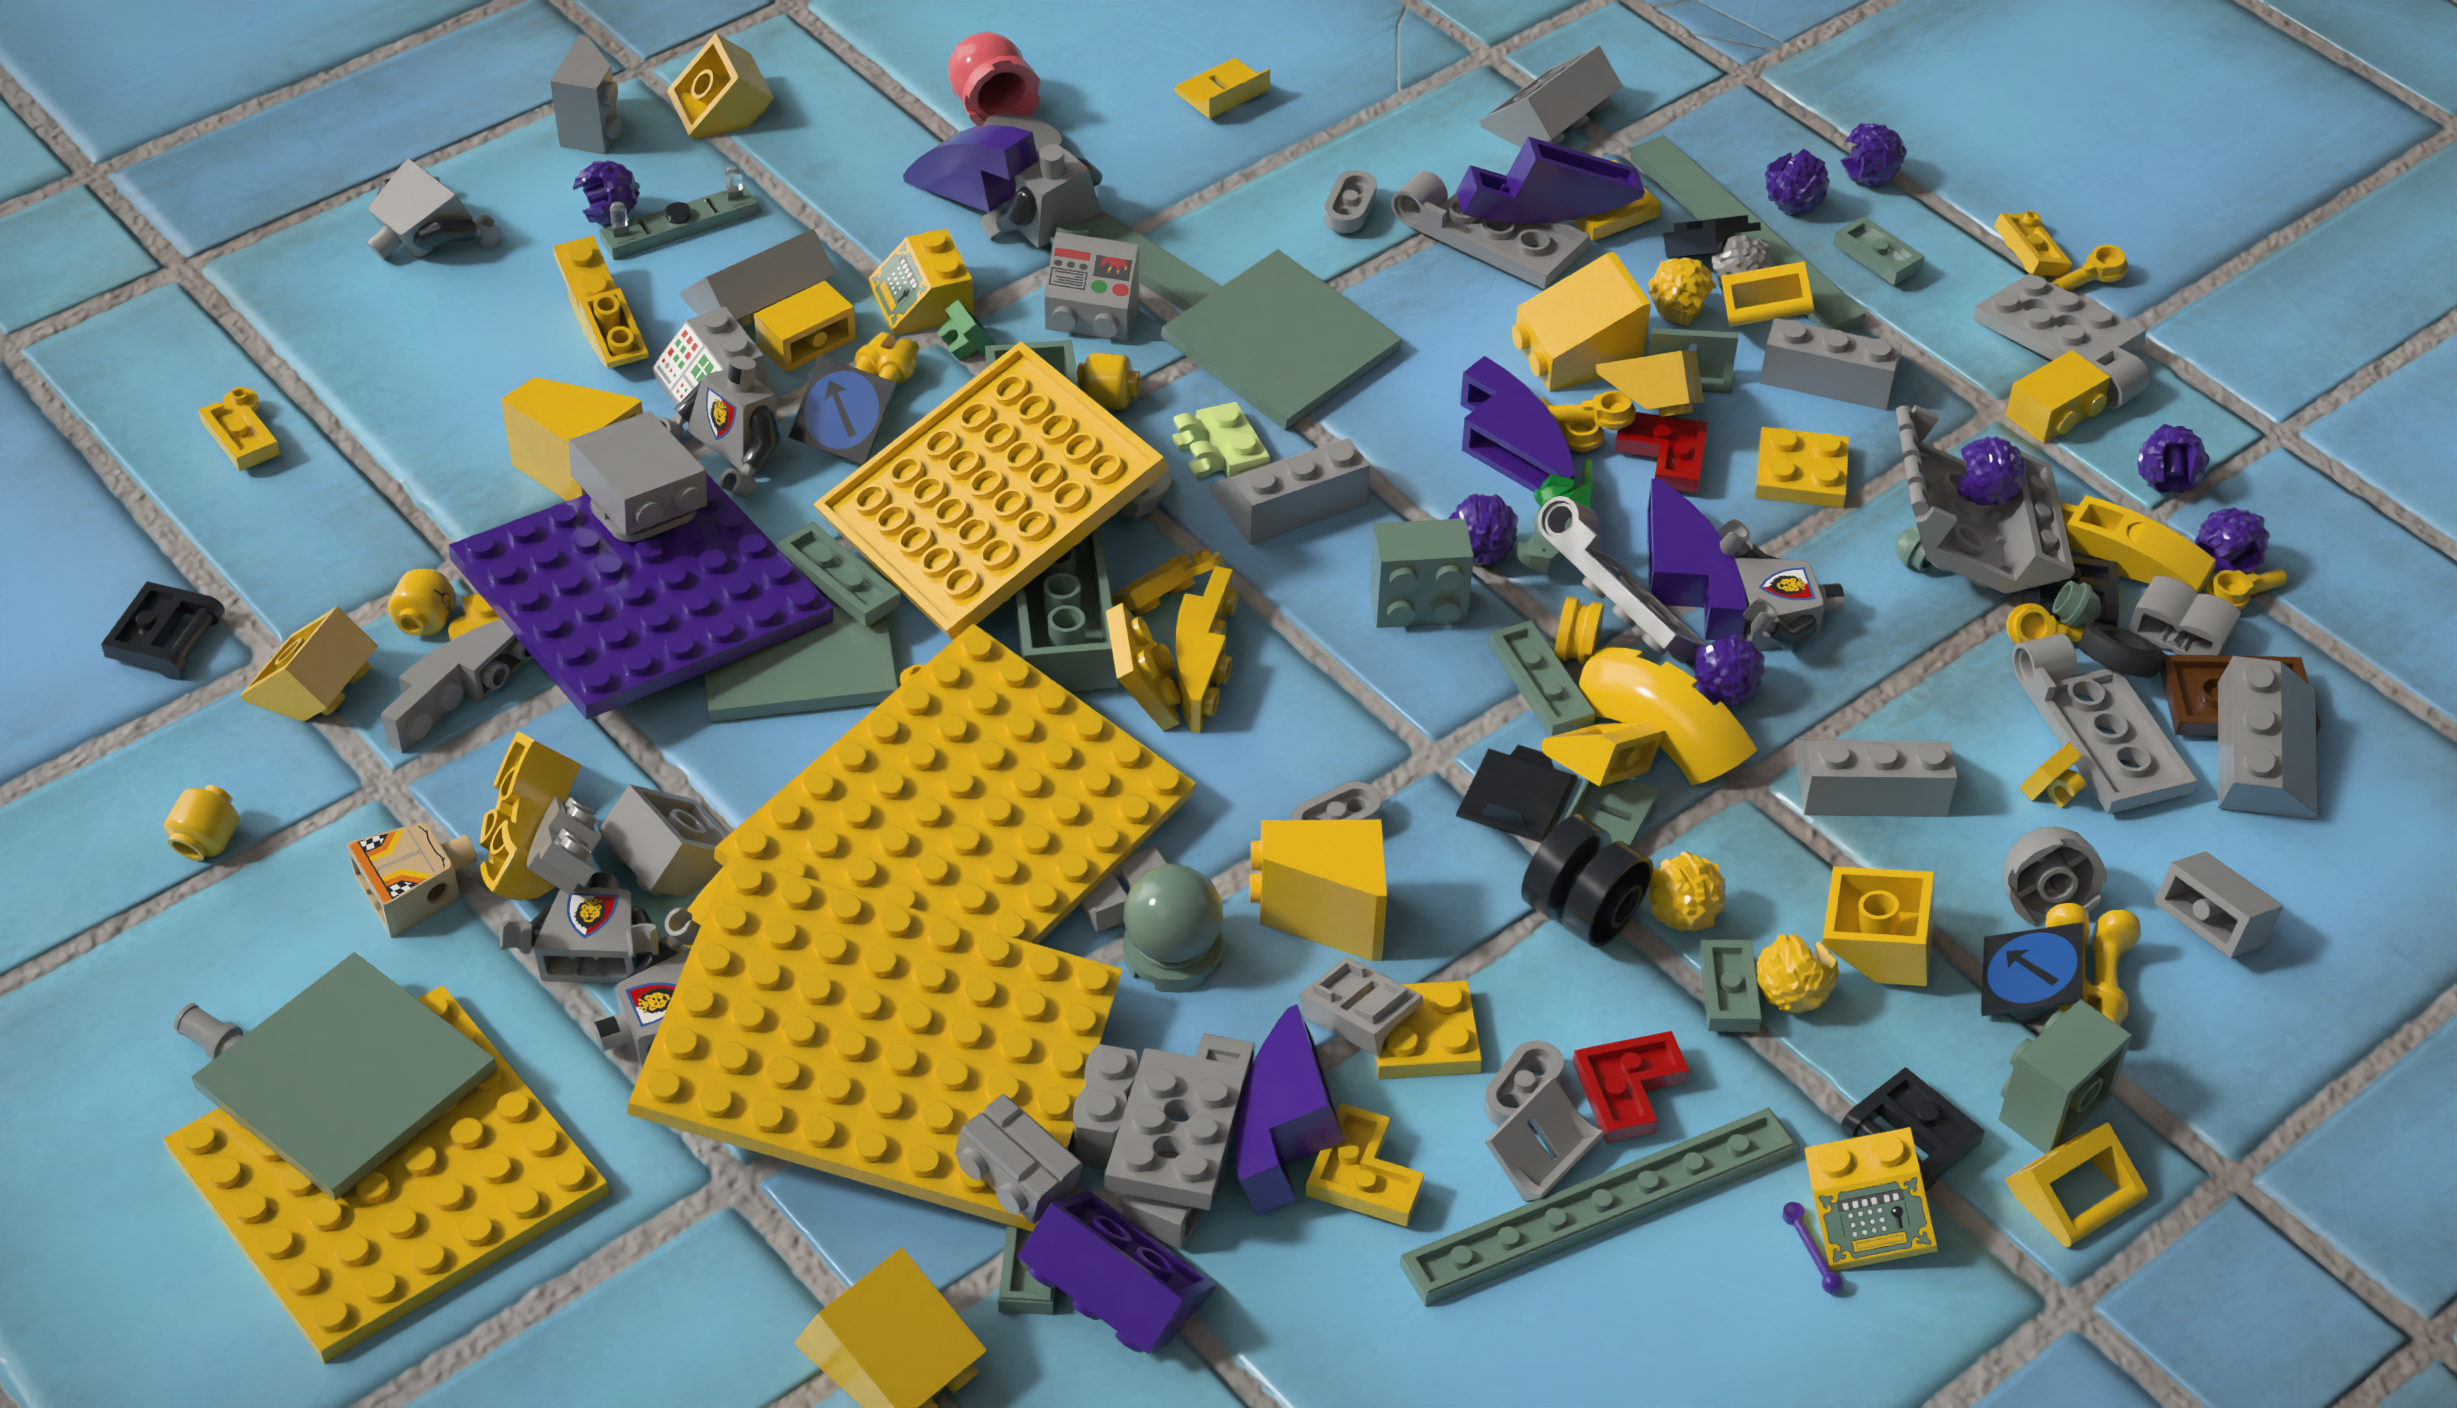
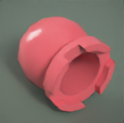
(992, 77)

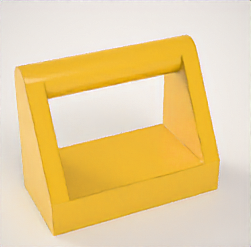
(1767, 294)
(1606, 750)
(2100, 1146)

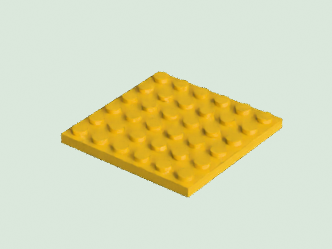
(990, 489)
(413, 1227)

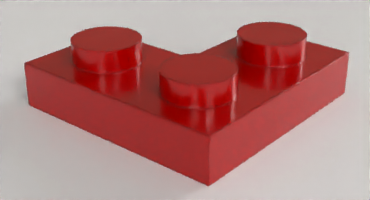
(1673, 440)
(1621, 1073)

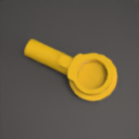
(2104, 264)
(1609, 410)
(1580, 435)
(2237, 586)
(2034, 622)

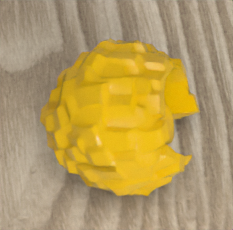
(1680, 288)
(1687, 892)
(1795, 976)

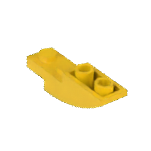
(599, 304)
(2135, 542)
(1201, 647)

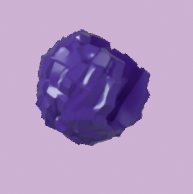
(1875, 154)
(1797, 182)
(604, 185)
(2173, 459)
(1993, 471)
(1489, 526)
(2234, 540)
(1729, 670)

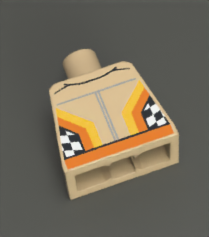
(408, 873)

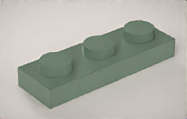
(840, 574)
(1541, 678)

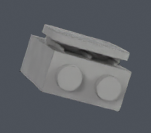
(638, 477)

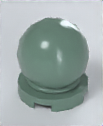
(1173, 928)

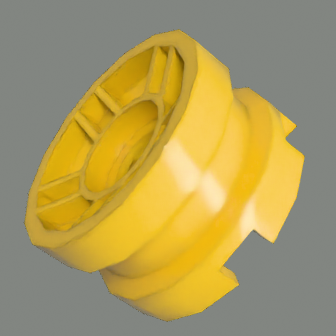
(1579, 630)

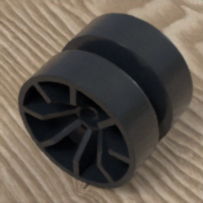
(1587, 880)

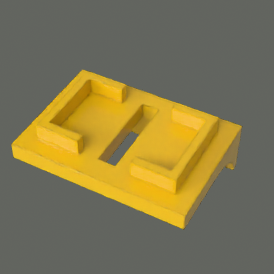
(1234, 76)

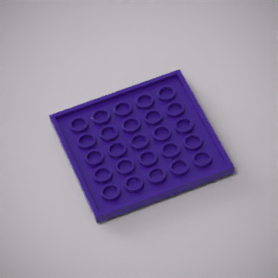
(640, 614)

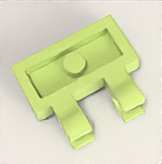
(1219, 441)

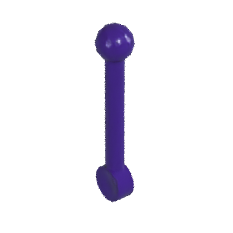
(1793, 1215)

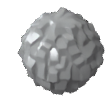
(1741, 254)

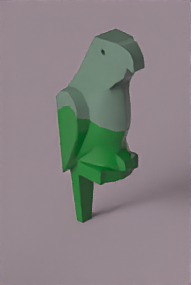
(1538, 551)

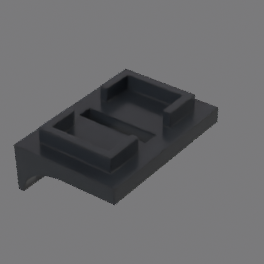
(1704, 235)

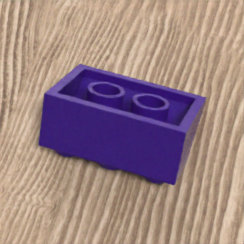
(1114, 1271)

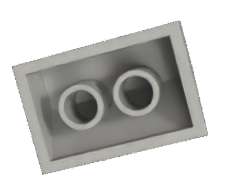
(1556, 100)
(762, 279)
(1830, 363)
(1295, 490)
(2266, 740)
(1875, 777)

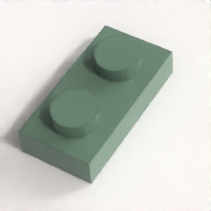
(1878, 250)
(1730, 985)

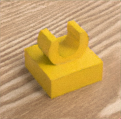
(2056, 777)

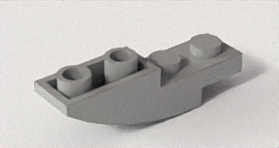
(437, 683)
(565, 844)

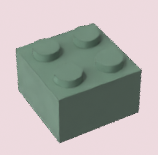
(1421, 572)
(2063, 1075)

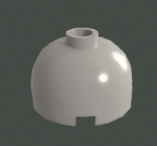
(2050, 870)

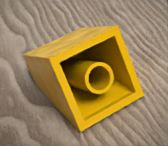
(1582, 323)
(548, 414)
(1323, 882)
(892, 1339)

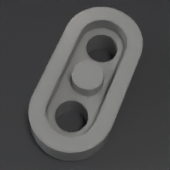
(1350, 201)
(1341, 803)
(1516, 1081)

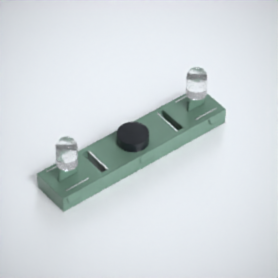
(678, 218)

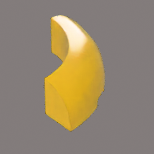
(1697, 734)
(526, 786)

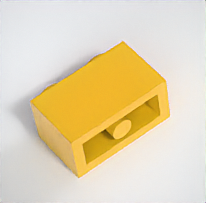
(805, 326)
(2058, 396)

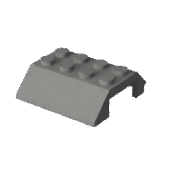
(1992, 545)

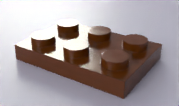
(2193, 689)

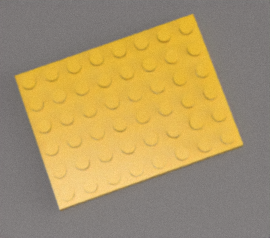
(970, 797)
(867, 1035)

